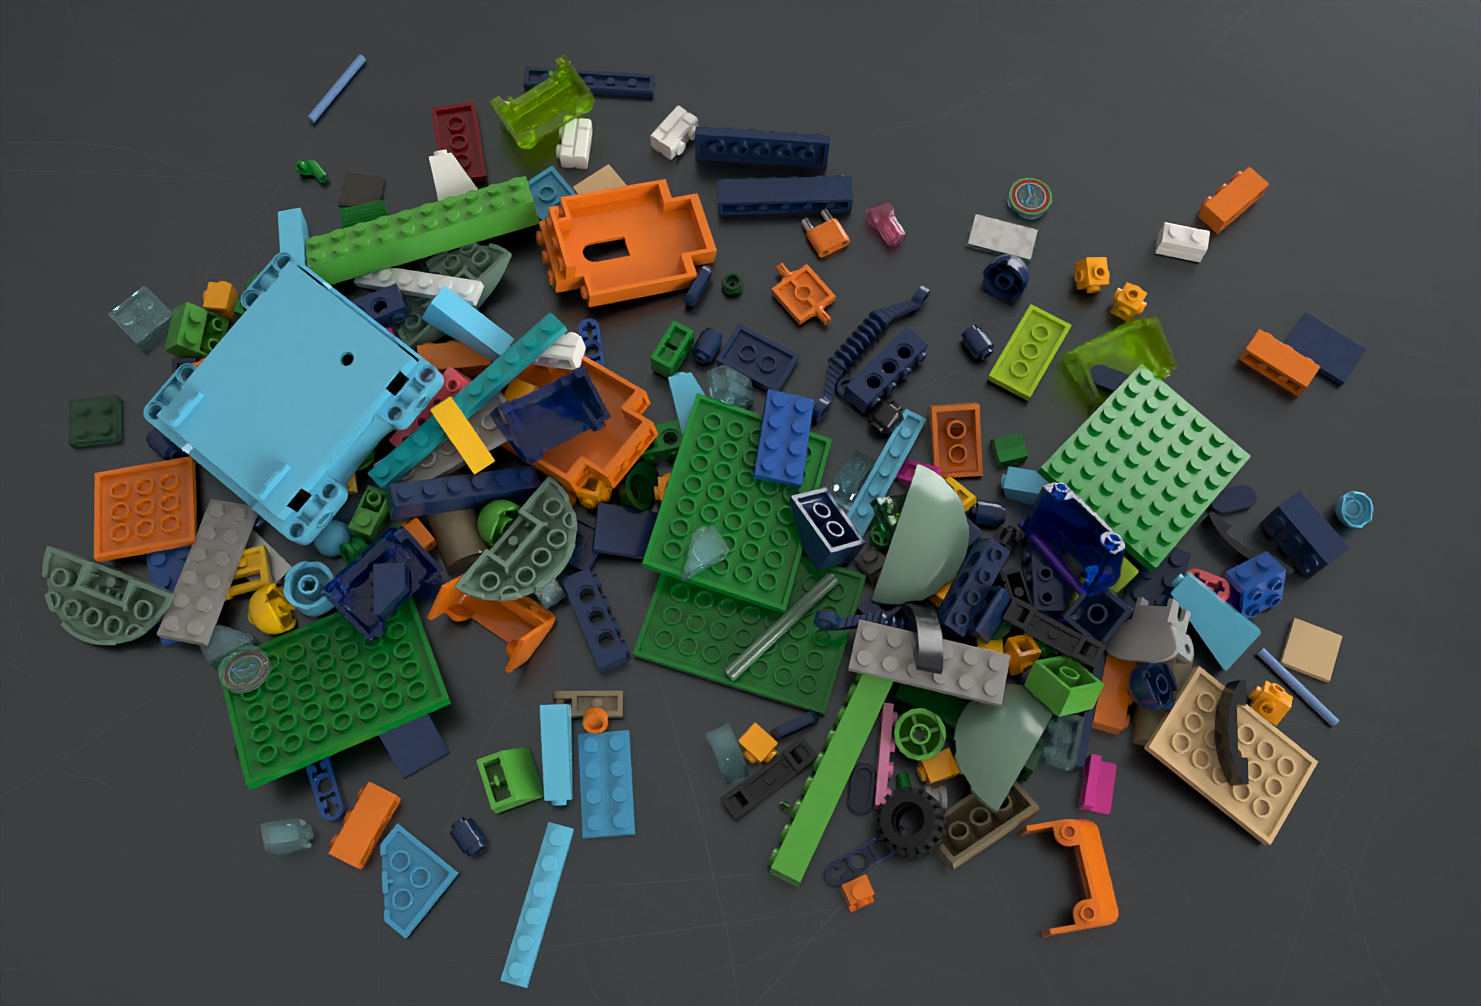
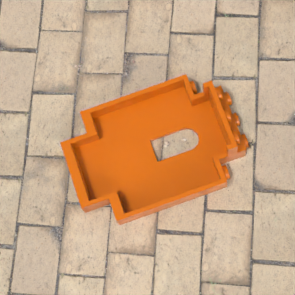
(660, 234)
(607, 452)

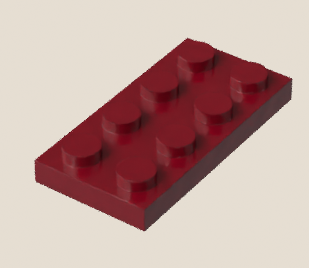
(459, 133)

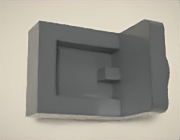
(871, 564)

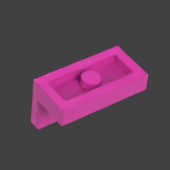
(1097, 785)

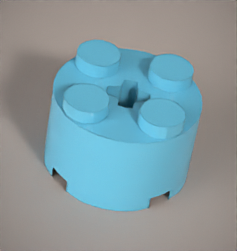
(298, 584)

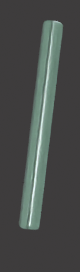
(781, 626)

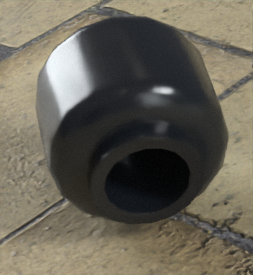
(886, 417)

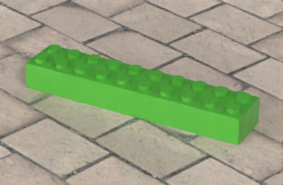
(422, 231)
(831, 776)

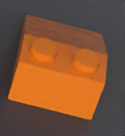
(956, 439)

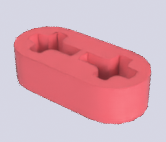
(1212, 581)

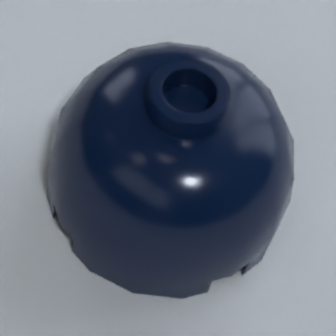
(1006, 277)
(1152, 686)

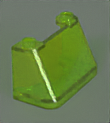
(545, 106)
(1124, 350)

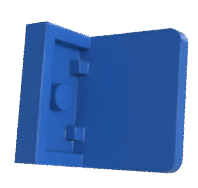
(1258, 582)

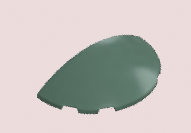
(467, 262)
(926, 542)
(528, 552)
(100, 600)
(998, 741)

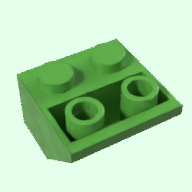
(194, 331)
(510, 778)

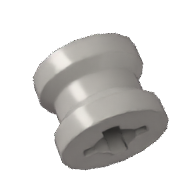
(938, 793)

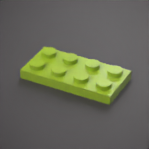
(1029, 352)

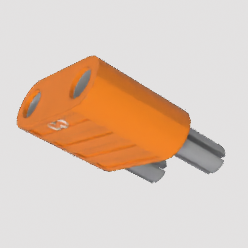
(826, 236)

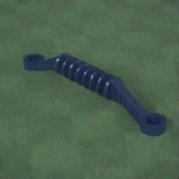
(861, 339)
(832, 622)

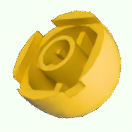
(271, 610)

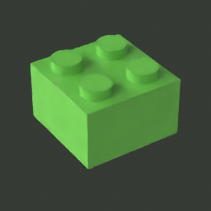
(1063, 685)

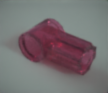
(884, 219)

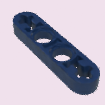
(868, 852)

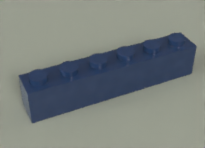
(784, 195)
(460, 492)

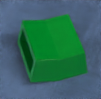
(1009, 450)

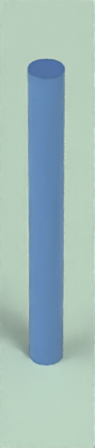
(336, 88)
(1307, 696)

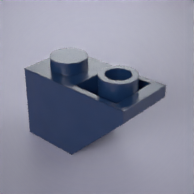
(390, 586)

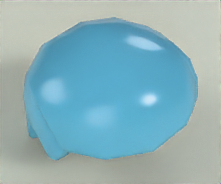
(1354, 509)
(331, 537)

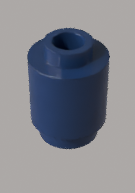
(977, 342)
(706, 345)
(162, 445)
(988, 513)
(468, 837)

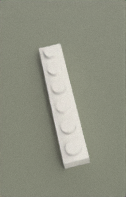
(421, 284)

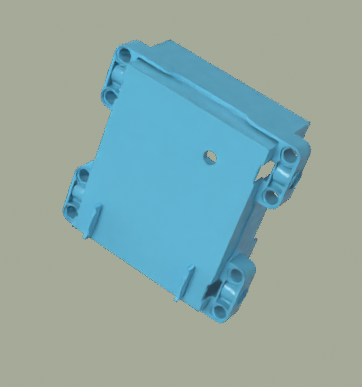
(281, 407)

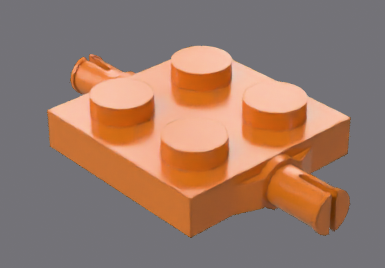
(803, 294)

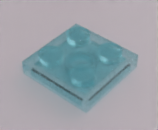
(141, 316)

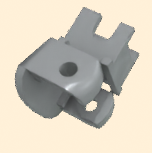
(1153, 635)

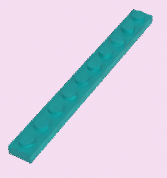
(469, 400)

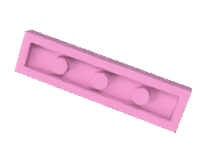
(885, 745)

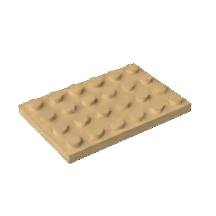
(1275, 763)

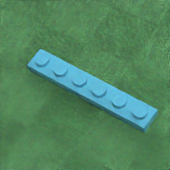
(885, 469)
(537, 905)

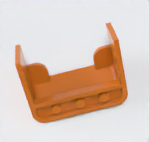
(518, 621)
(1100, 903)

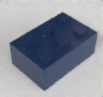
(1304, 534)

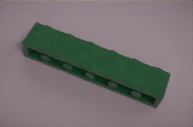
(949, 711)

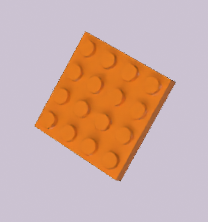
(145, 509)

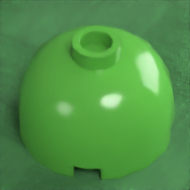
(496, 519)
(919, 734)

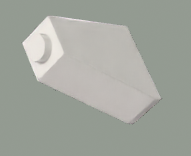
(449, 175)

